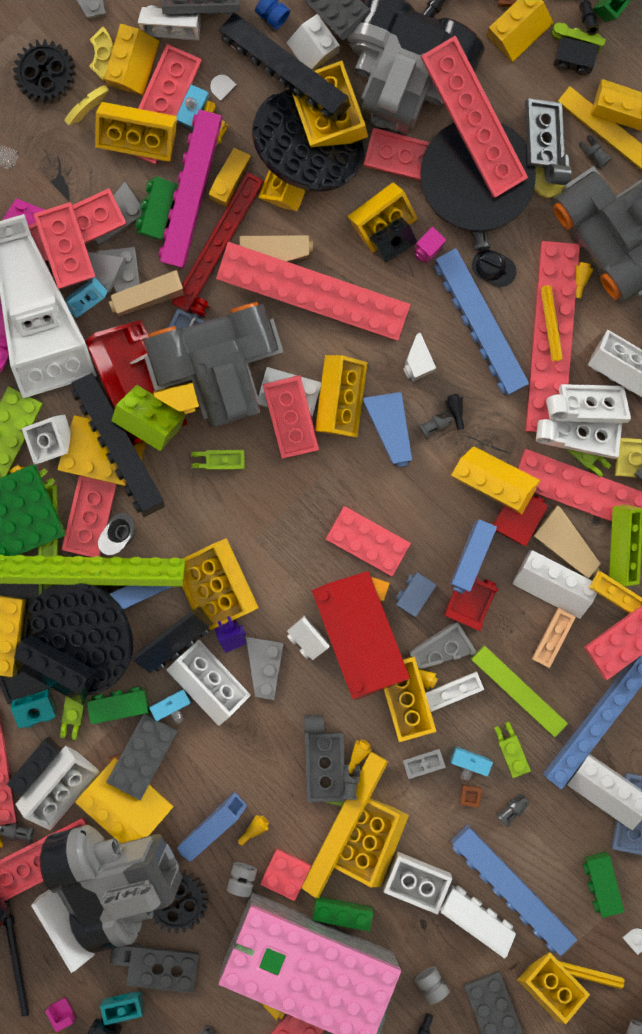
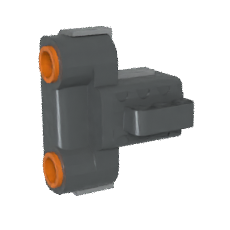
(606, 230)
(215, 360)

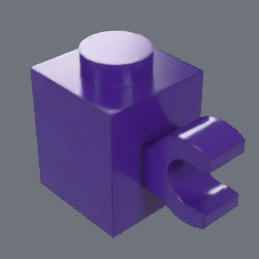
(230, 635)

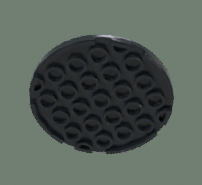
(287, 152)
(458, 189)
(85, 626)

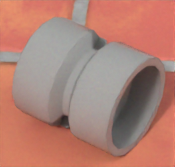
(240, 886)
(433, 988)

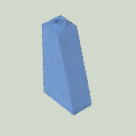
(390, 423)
(472, 556)
(134, 594)
(212, 827)

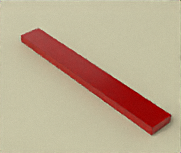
(218, 241)

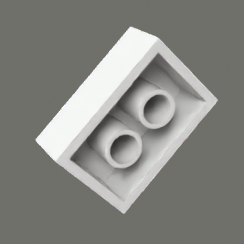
(417, 882)

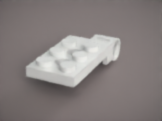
(571, 404)
(566, 436)

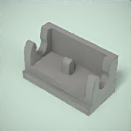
(424, 764)

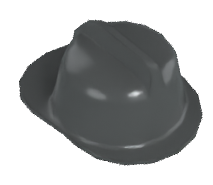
(117, 534)

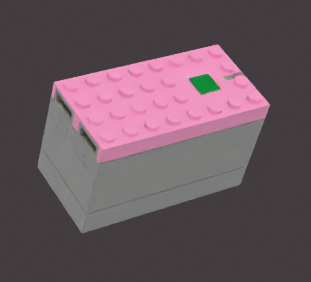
(309, 969)

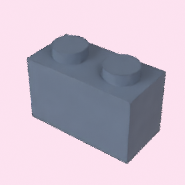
(415, 593)

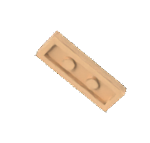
(553, 637)

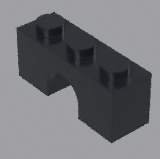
(34, 766)

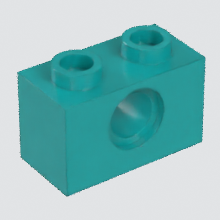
(41, 701)
(122, 1007)

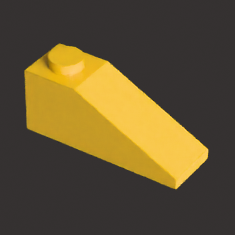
(229, 177)

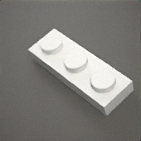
(454, 691)

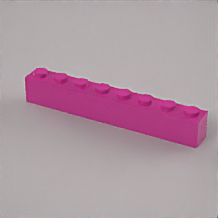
(191, 188)

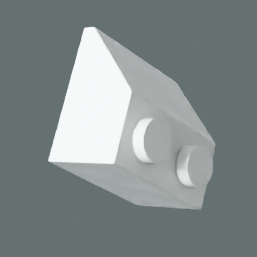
(313, 43)
(419, 361)
(48, 438)
(308, 638)

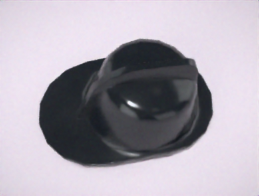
(494, 267)

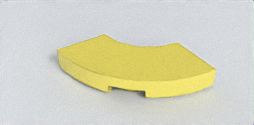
(103, 48)
(88, 103)

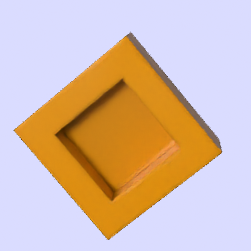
(381, 587)

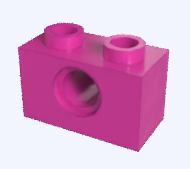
(429, 245)

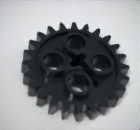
(30, 63)
(186, 915)

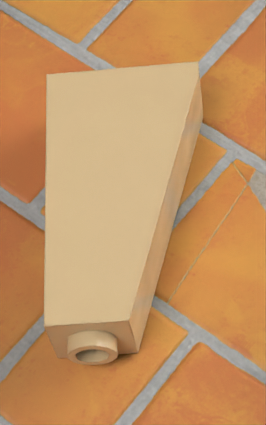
(287, 248)
(147, 294)
(565, 542)

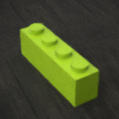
(626, 545)

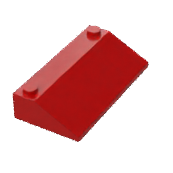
(112, 354)
(360, 635)

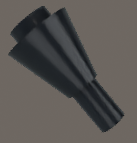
(455, 406)

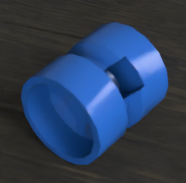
(275, 12)

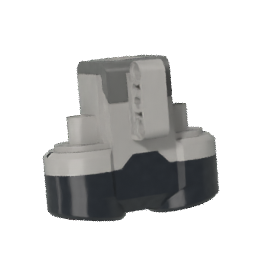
(389, 55)
(109, 883)

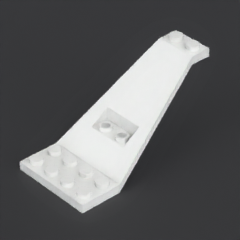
(47, 350)

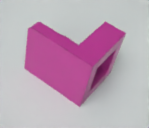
(60, 1014)

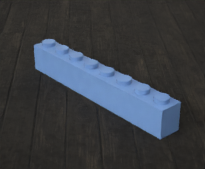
(481, 322)
(595, 724)
(514, 890)

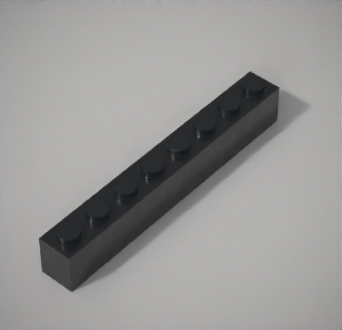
(285, 68)
(118, 445)

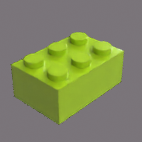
(148, 417)

